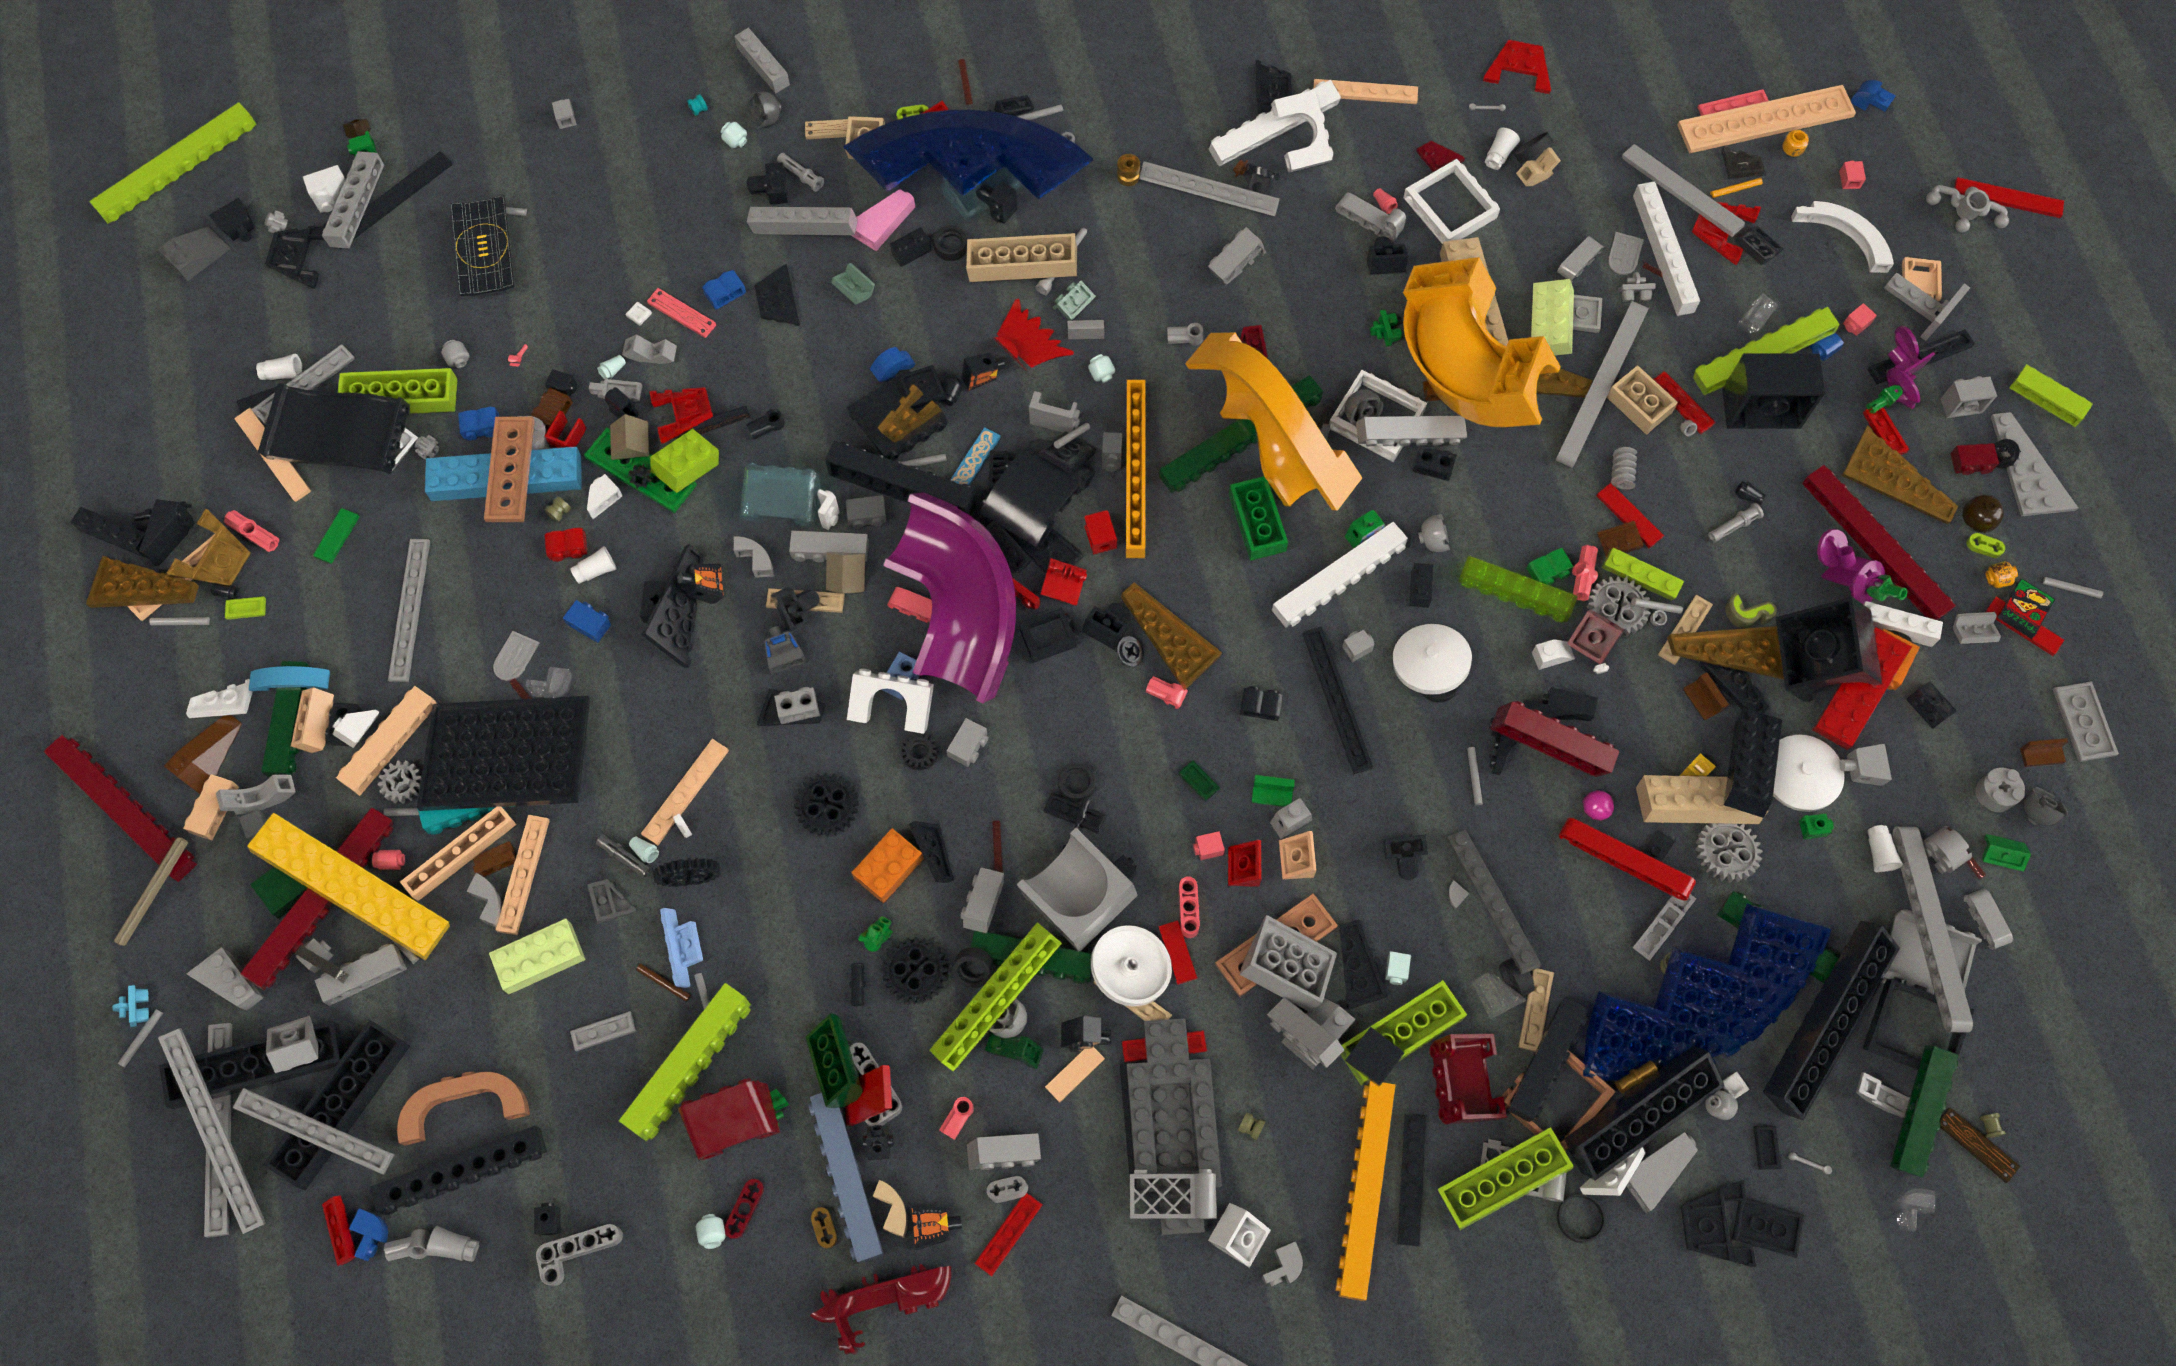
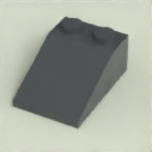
(193, 251)

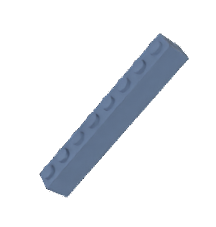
(847, 1181)

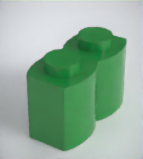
(1550, 567)

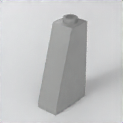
(1660, 1171)

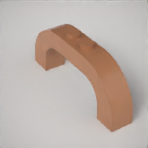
(413, 1114)

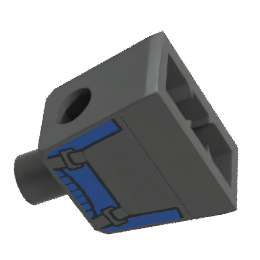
(782, 651)

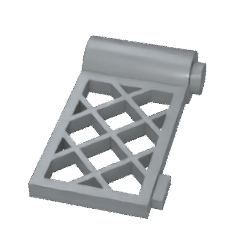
(1201, 1191)
(1550, 1191)

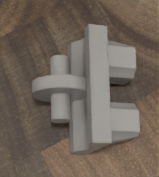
(1644, 290)

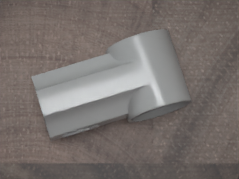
(1184, 334)
(412, 1246)

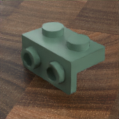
(854, 284)

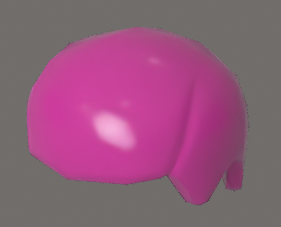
(1598, 805)

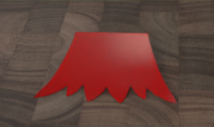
(1025, 340)

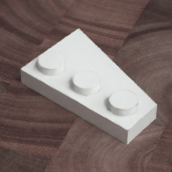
(226, 702)
(1615, 1179)

